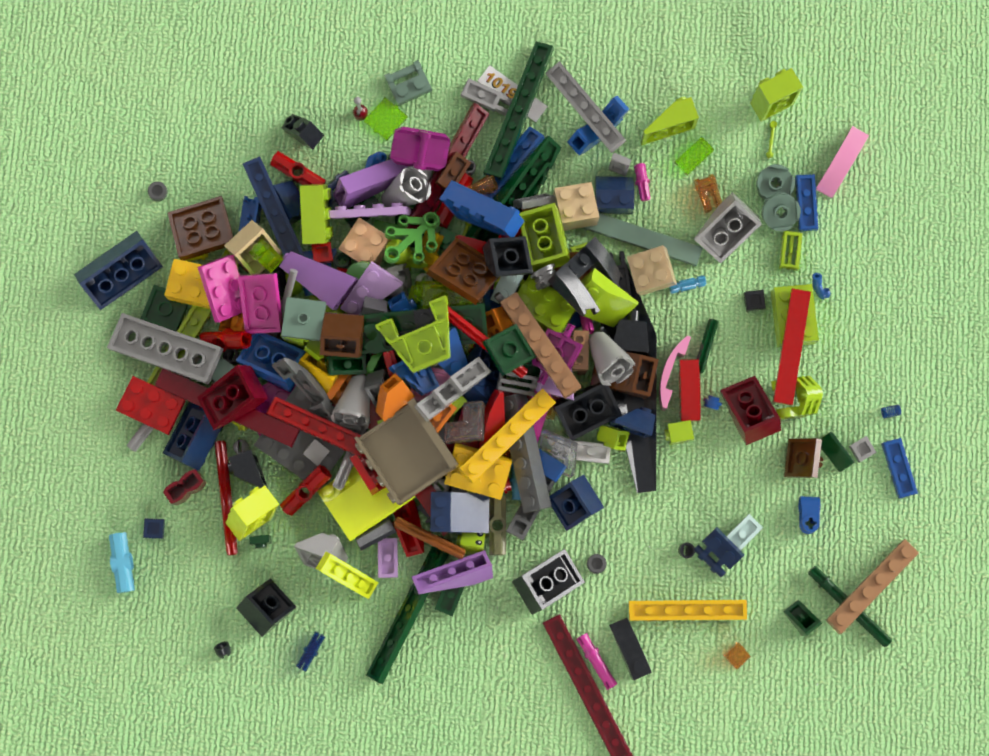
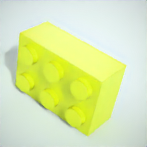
(251, 512)

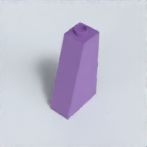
(365, 183)
(321, 280)

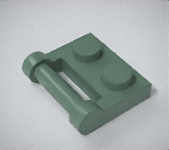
(410, 88)

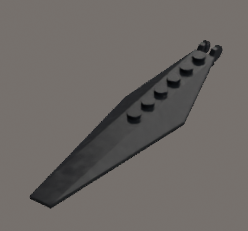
(640, 450)

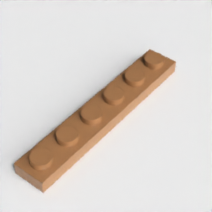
(541, 345)
(872, 586)

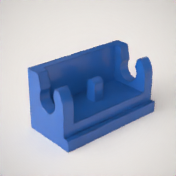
(250, 211)

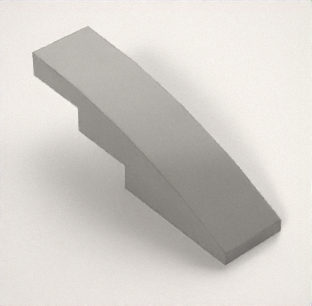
(452, 389)

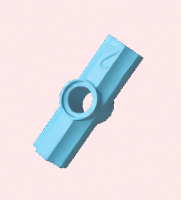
(121, 562)

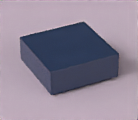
(154, 528)

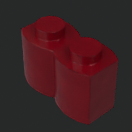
(188, 484)

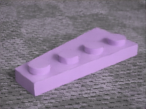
(378, 209)

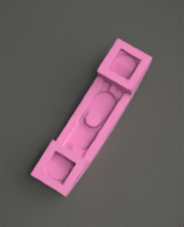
(842, 162)
(664, 393)

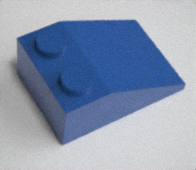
(266, 351)

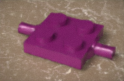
(565, 347)

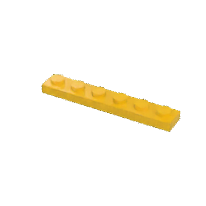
(507, 436)
(688, 610)

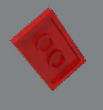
(150, 405)

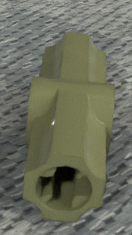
(497, 539)

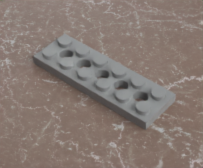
(169, 360)

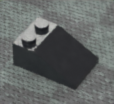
(588, 410)
(548, 582)

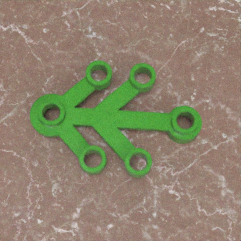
(413, 235)

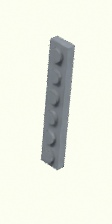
(585, 107)

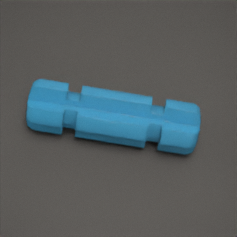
(688, 284)

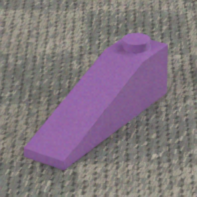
(456, 574)

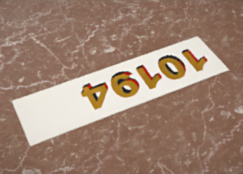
(499, 82)

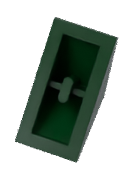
(802, 618)

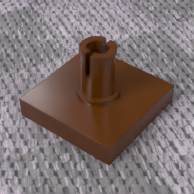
(803, 458)

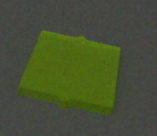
(385, 118)

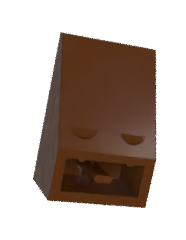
(639, 382)

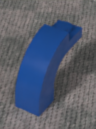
(585, 138)

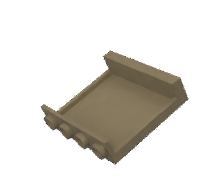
(406, 453)

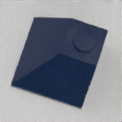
(636, 422)

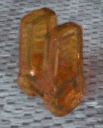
(708, 185)

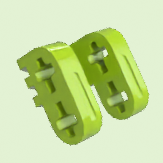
(808, 395)

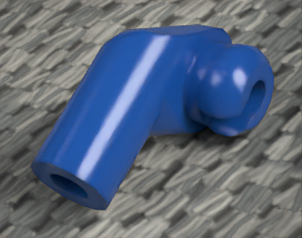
(376, 158)
(817, 286)

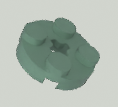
(768, 175)
(788, 218)

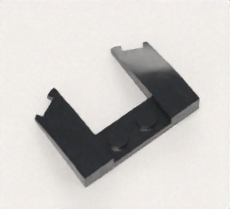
(567, 280)

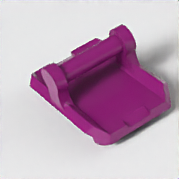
(419, 148)

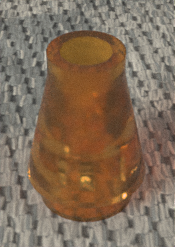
(485, 185)

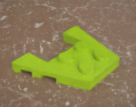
(425, 345)

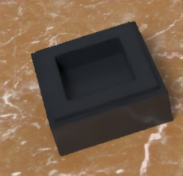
(754, 300)

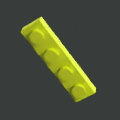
(347, 575)

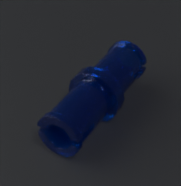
(310, 651)

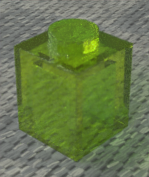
(266, 255)

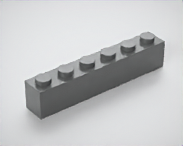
(527, 461)

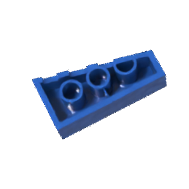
(481, 210)

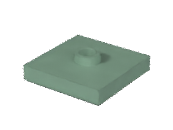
(303, 319)

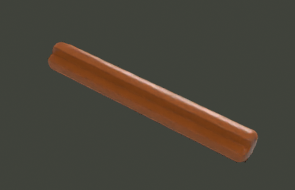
(429, 538)

